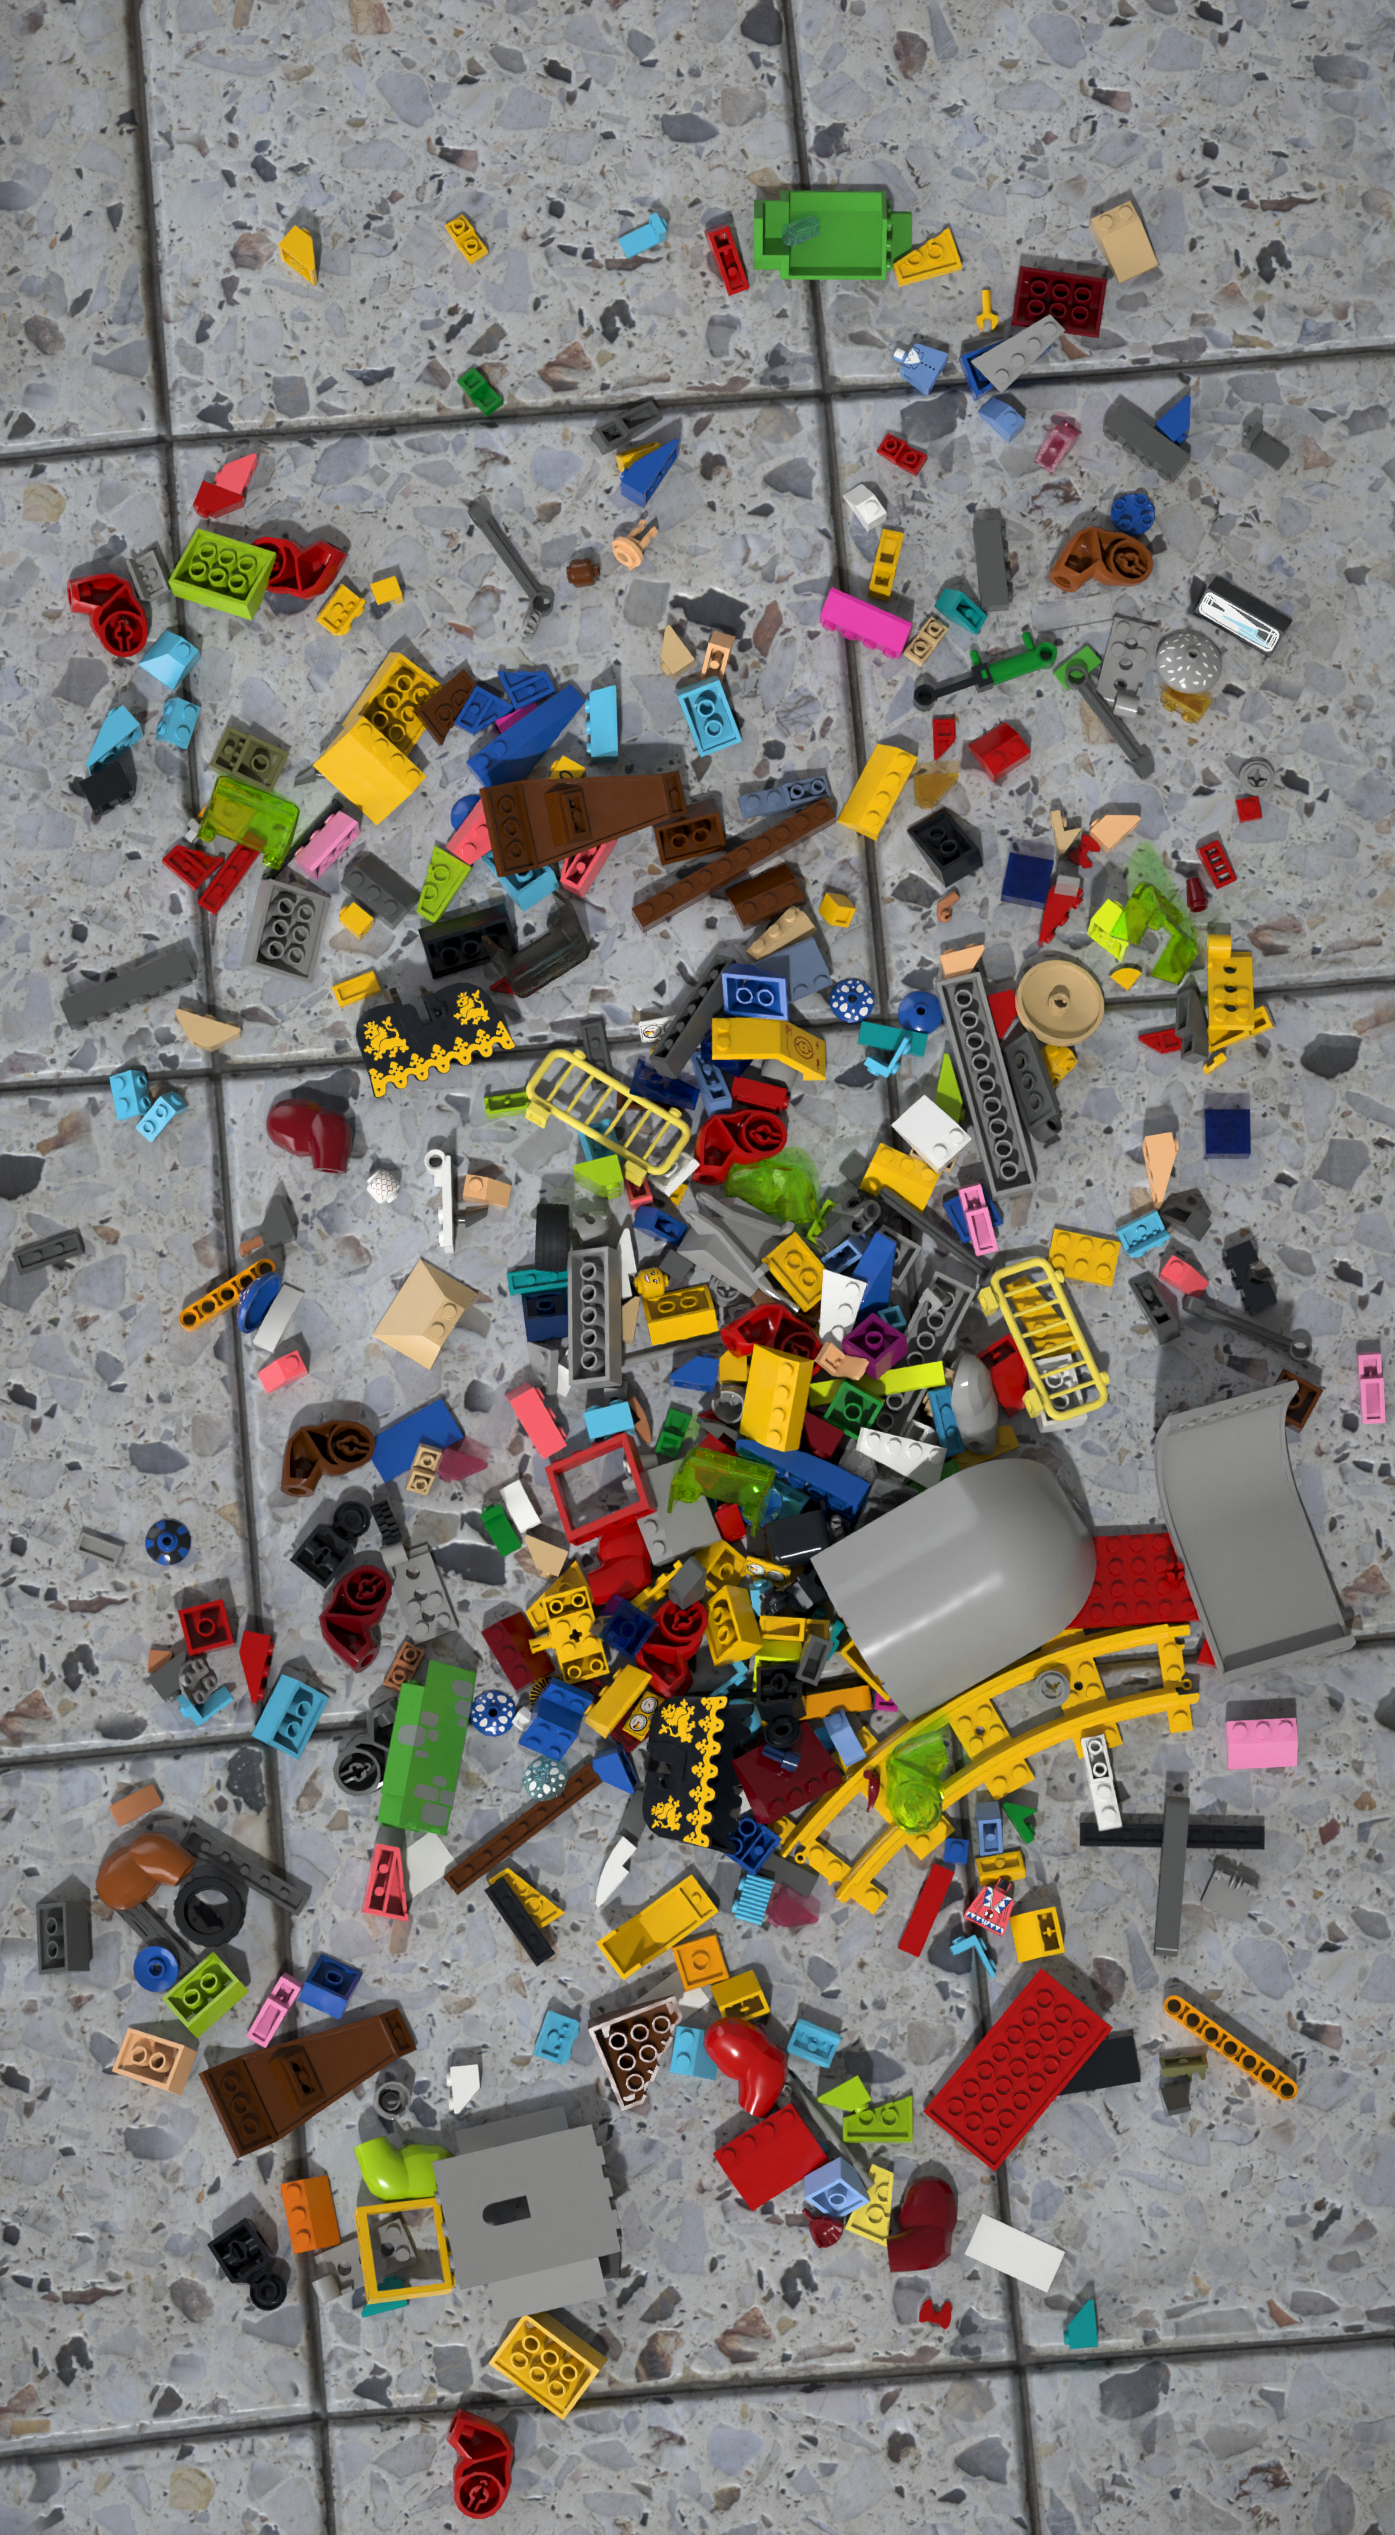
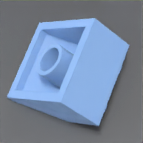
(835, 2189)

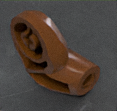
(321, 1450)

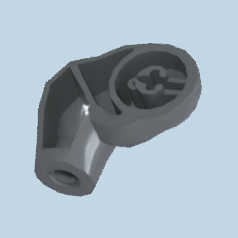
(363, 1761)

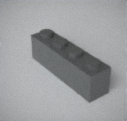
(1146, 443)
(991, 565)

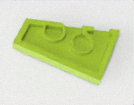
(442, 884)
(881, 2125)

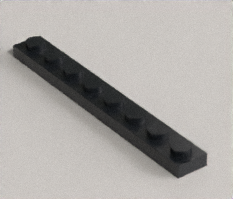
(1151, 1836)

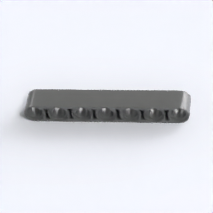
(1171, 1876)

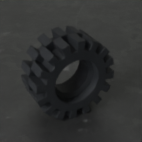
(386, 1522)

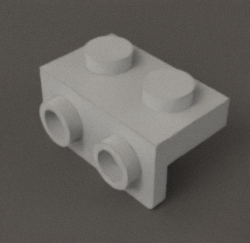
(148, 576)

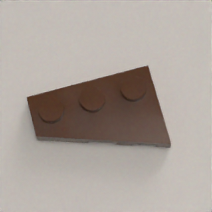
(444, 705)

